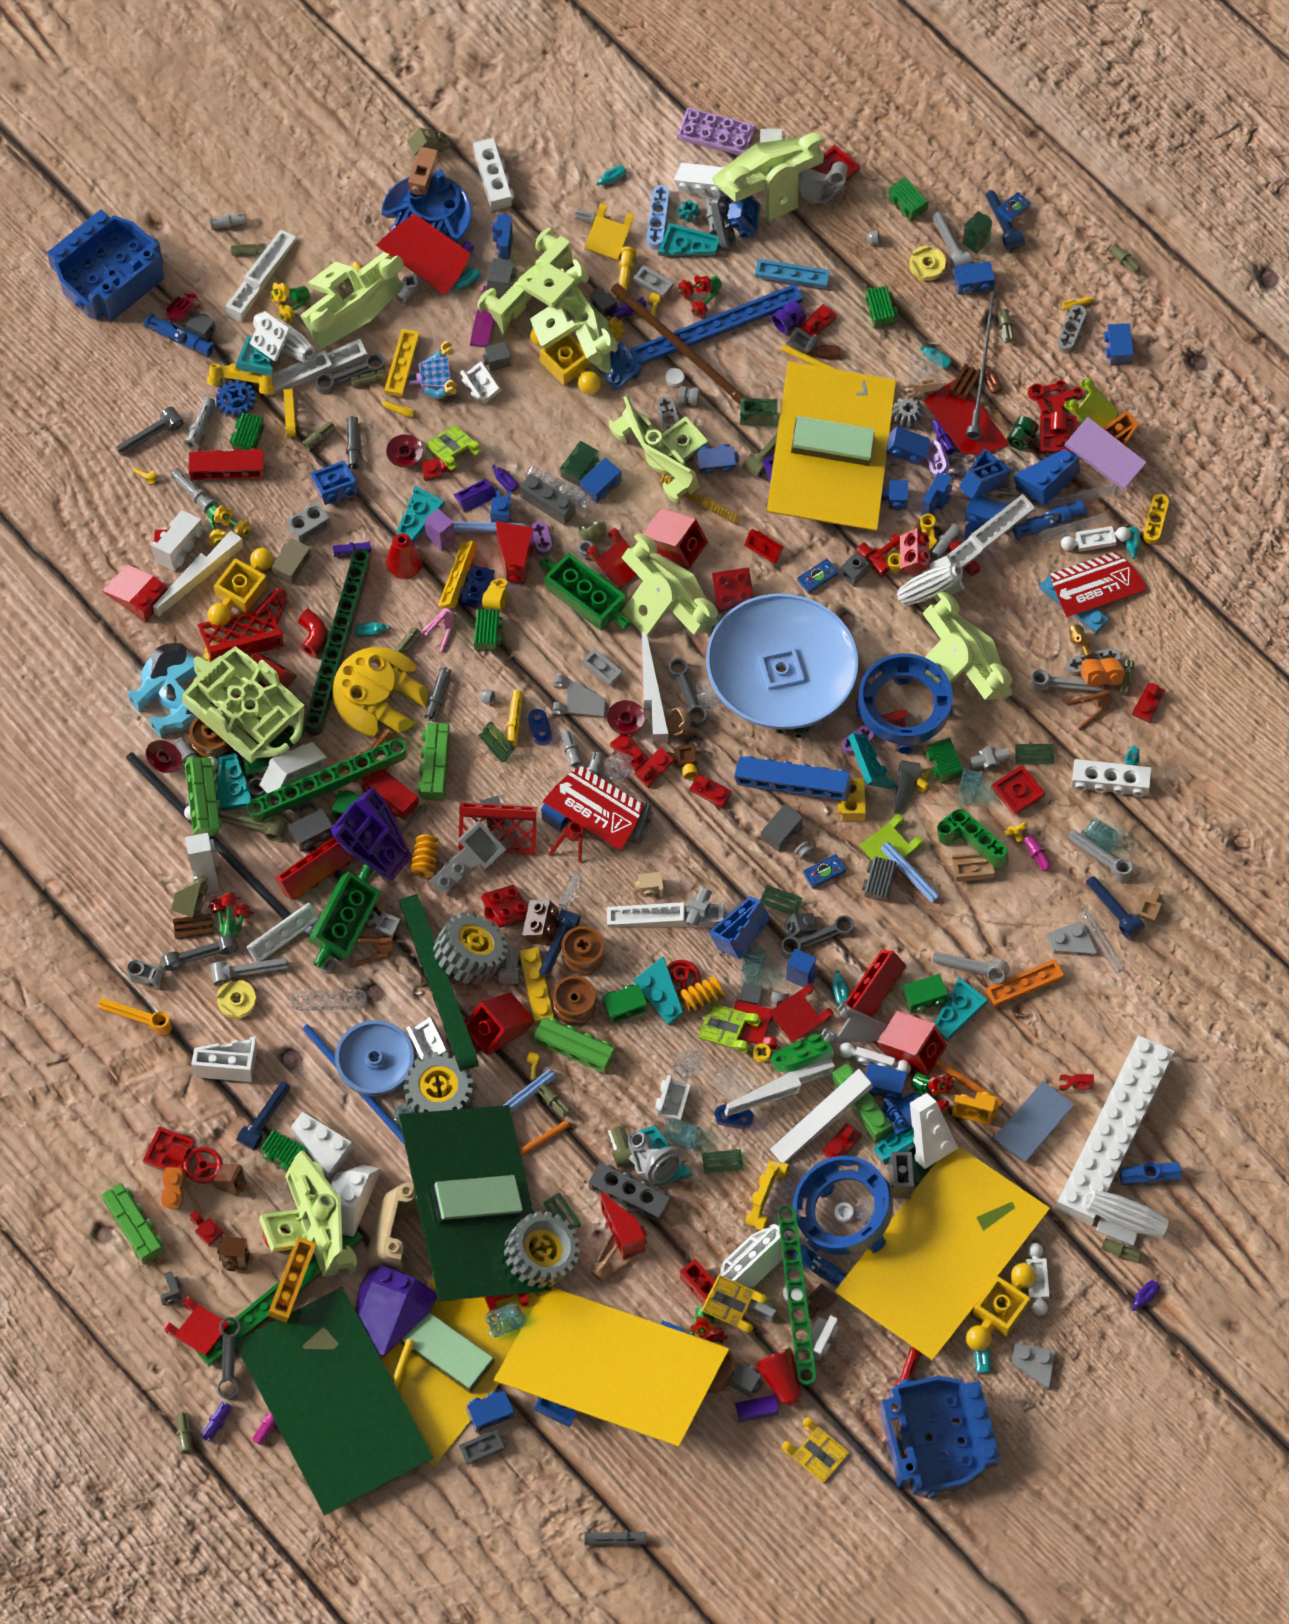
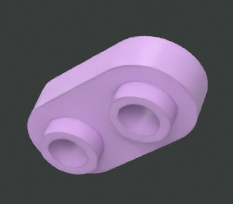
(937, 460)

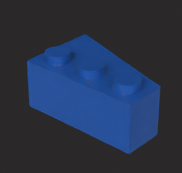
(984, 475)
(1048, 476)
(740, 928)

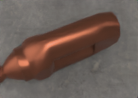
(827, 351)
(992, 380)

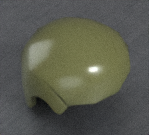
(593, 531)

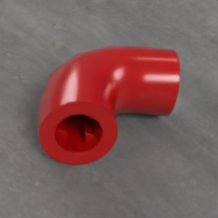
(316, 630)

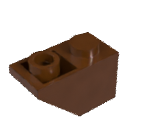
(230, 1179)

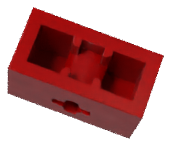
(697, 1280)

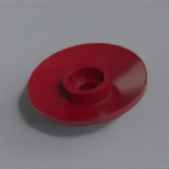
(404, 444)
(625, 710)
(163, 756)

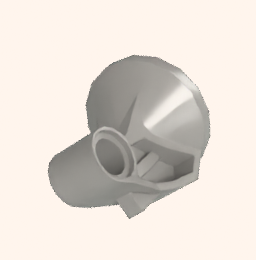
(819, 187)
(650, 1163)

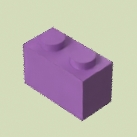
(439, 530)

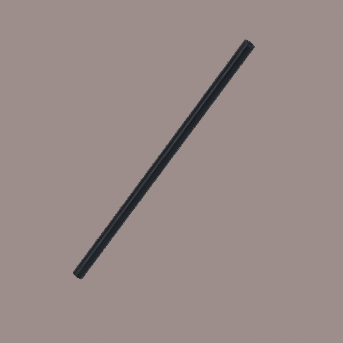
(219, 847)

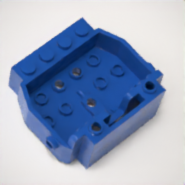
(127, 254)
(928, 1409)

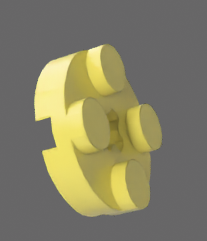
(925, 272)
(247, 1000)

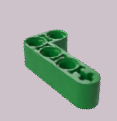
(994, 852)

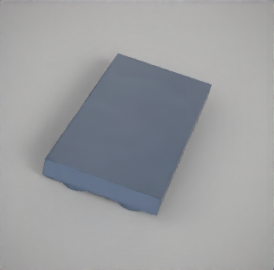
(1033, 1122)

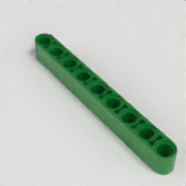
(320, 787)
(796, 1285)

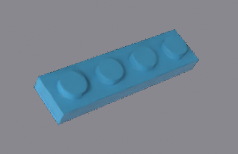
(792, 273)
(1091, 618)

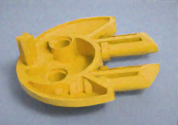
(374, 687)

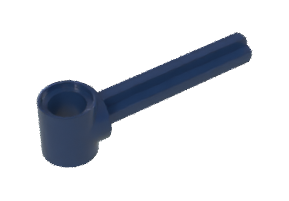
(1012, 237)
(565, 921)
(1129, 923)
(251, 1134)

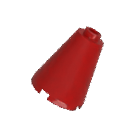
(403, 557)
(781, 1376)

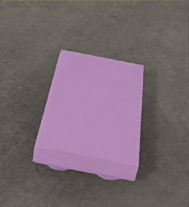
(716, 131)
(1105, 453)

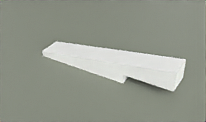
(259, 276)
(321, 363)
(991, 531)
(198, 571)
(652, 695)
(660, 915)
(781, 1087)
(822, 1116)

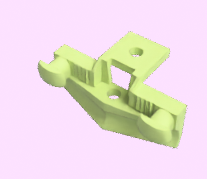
(532, 283)
(374, 289)
(592, 334)

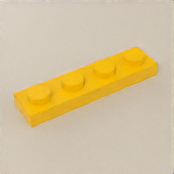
(402, 362)
(458, 575)
(535, 984)

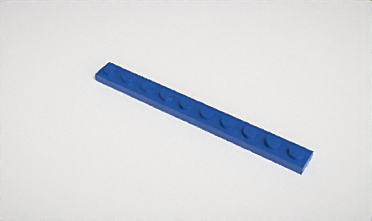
(718, 324)

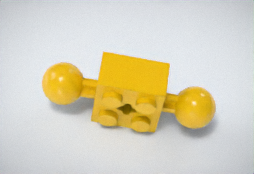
(566, 361)
(240, 586)
(998, 1318)

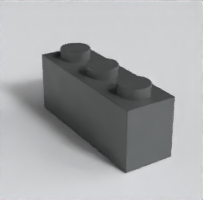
(547, 499)

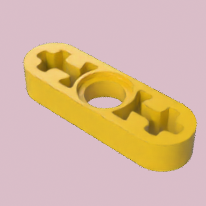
(289, 412)
(1154, 512)

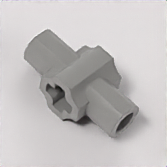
(410, 287)
(989, 758)
(698, 907)

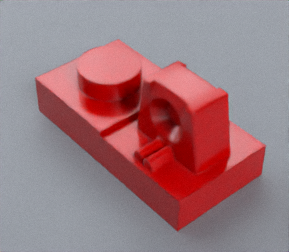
(818, 321)
(763, 545)
(1148, 702)
(896, 718)
(628, 746)
(654, 767)
(710, 790)
(842, 1142)

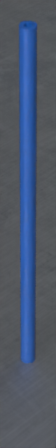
(369, 1099)

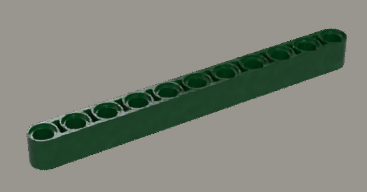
(337, 633)
(438, 983)

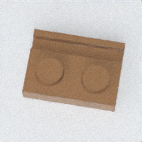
(971, 867)

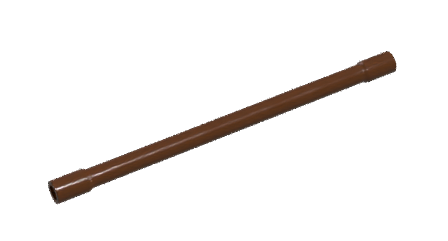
(625, 296)

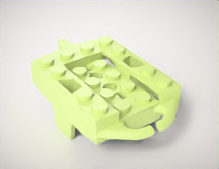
(241, 677)

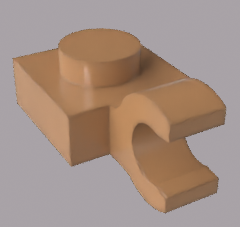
(925, 386)
(1150, 907)

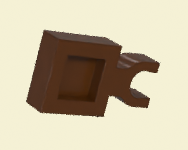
(684, 755)
(820, 1299)

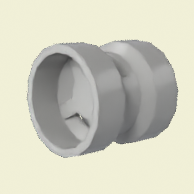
(688, 396)

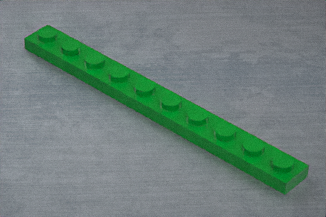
(257, 1312)

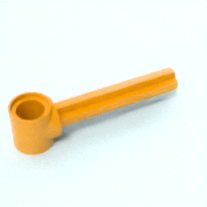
(138, 1015)

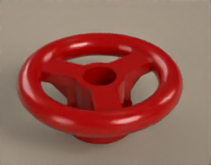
(682, 970)
(202, 1172)

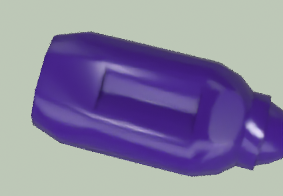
(505, 479)
(1146, 1294)

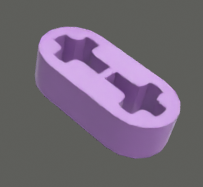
(544, 538)
(864, 729)

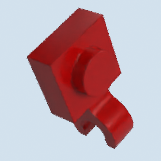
(433, 469)
(1079, 1081)
(206, 1230)

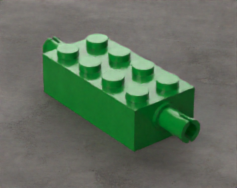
(585, 591)
(344, 916)

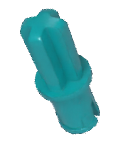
(1132, 756)

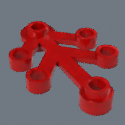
(1056, 400)

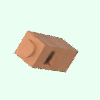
(423, 171)

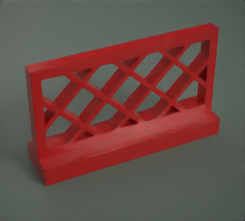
(249, 645)
(502, 812)

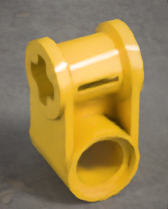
(496, 595)

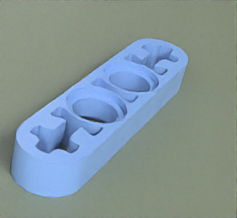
(657, 216)

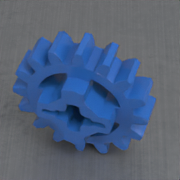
(235, 398)

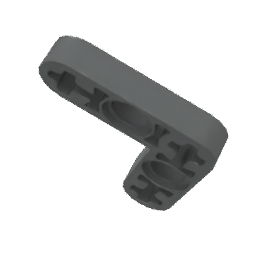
(721, 213)

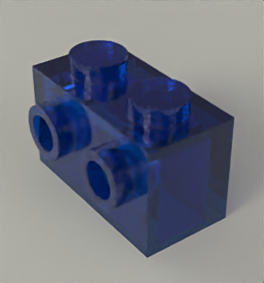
(477, 584)

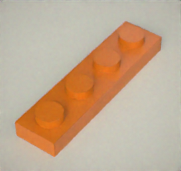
(1024, 983)

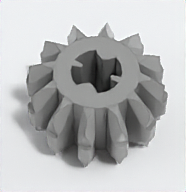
(907, 412)

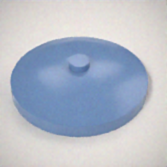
(374, 1057)

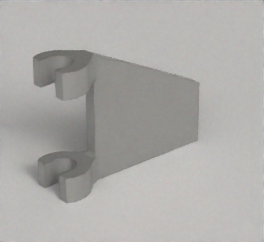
(579, 700)
(856, 1029)

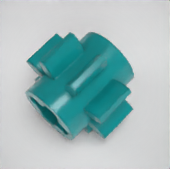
(688, 211)

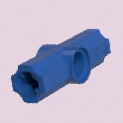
(1137, 1174)

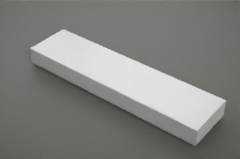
(282, 933)

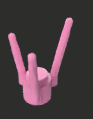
(443, 619)

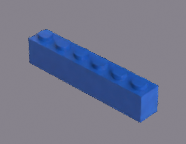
(793, 778)

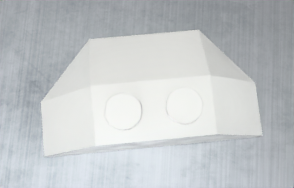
(354, 1189)
(754, 1257)

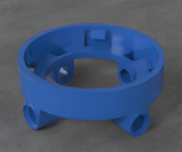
(903, 669)
(819, 1182)

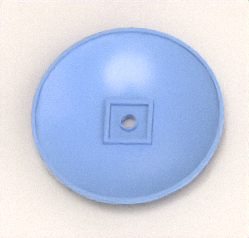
(786, 633)

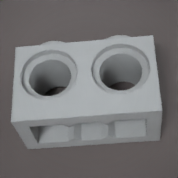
(311, 526)

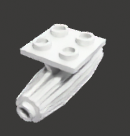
(275, 335)
(940, 577)
(1124, 1218)

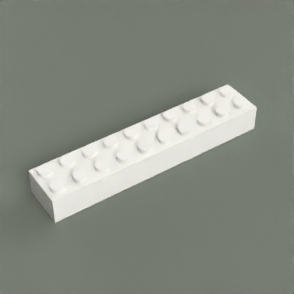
(1115, 1127)

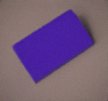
(475, 495)
(756, 1408)

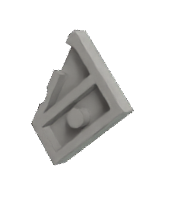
(1071, 940)
(1034, 1362)

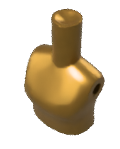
(1079, 639)

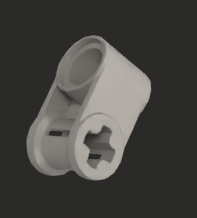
(148, 976)

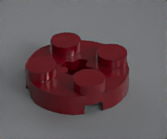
(181, 308)

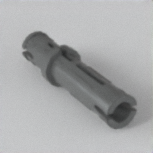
(353, 446)
(435, 700)
(615, 1538)

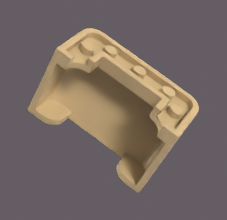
(382, 1247)

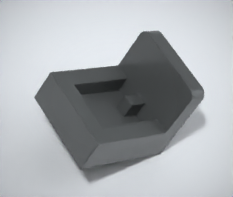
(802, 341)
(801, 924)
(174, 1295)

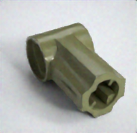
(620, 1145)

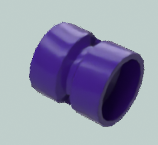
(788, 317)

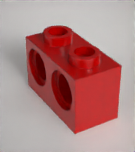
(914, 552)

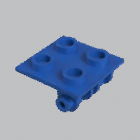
(622, 367)
(899, 1112)

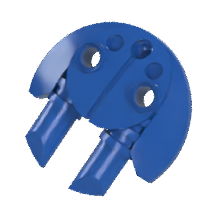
(433, 207)

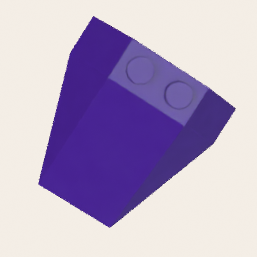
(372, 835)
(391, 1306)

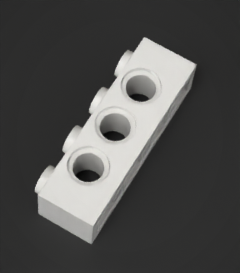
(496, 197)
(1119, 772)

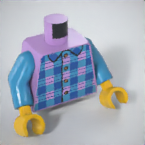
(435, 374)

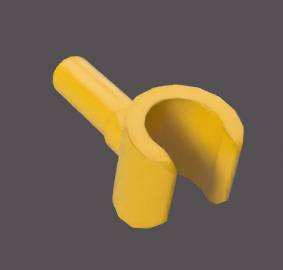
(655, 299)
(150, 477)
(922, 785)
(533, 1058)

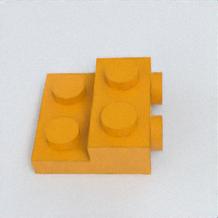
(979, 1110)

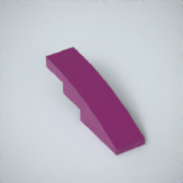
(482, 327)

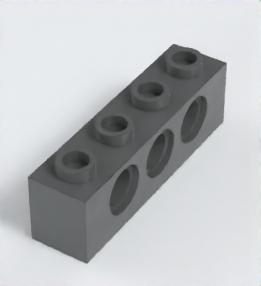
(654, 1211)

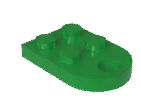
(801, 1054)

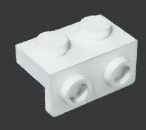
(481, 383)
(427, 1039)
(673, 1098)
(821, 1335)

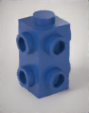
(717, 458)

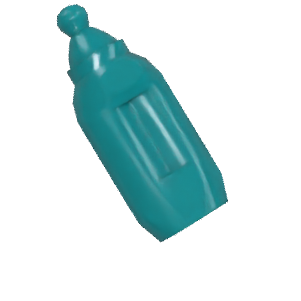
(612, 175)
(466, 279)
(946, 361)
(1133, 542)
(370, 629)
(840, 988)
(982, 1361)

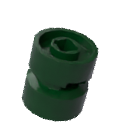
(1022, 433)

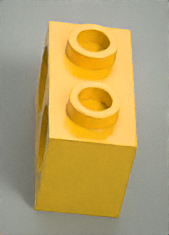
(855, 800)

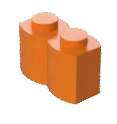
(1102, 672)
(173, 1193)

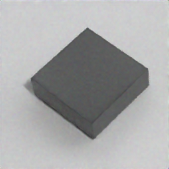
(751, 993)

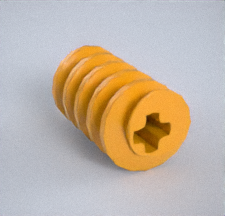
(424, 856)
(702, 993)

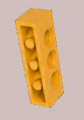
(291, 1279)

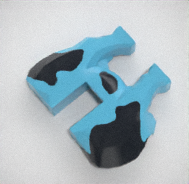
(161, 679)

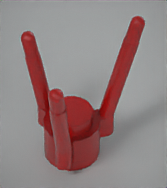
(275, 598)
(573, 833)

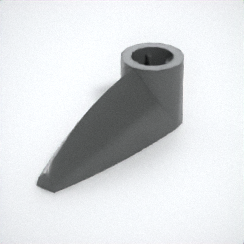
(906, 782)

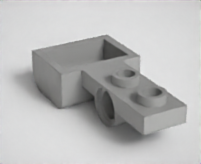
(479, 848)

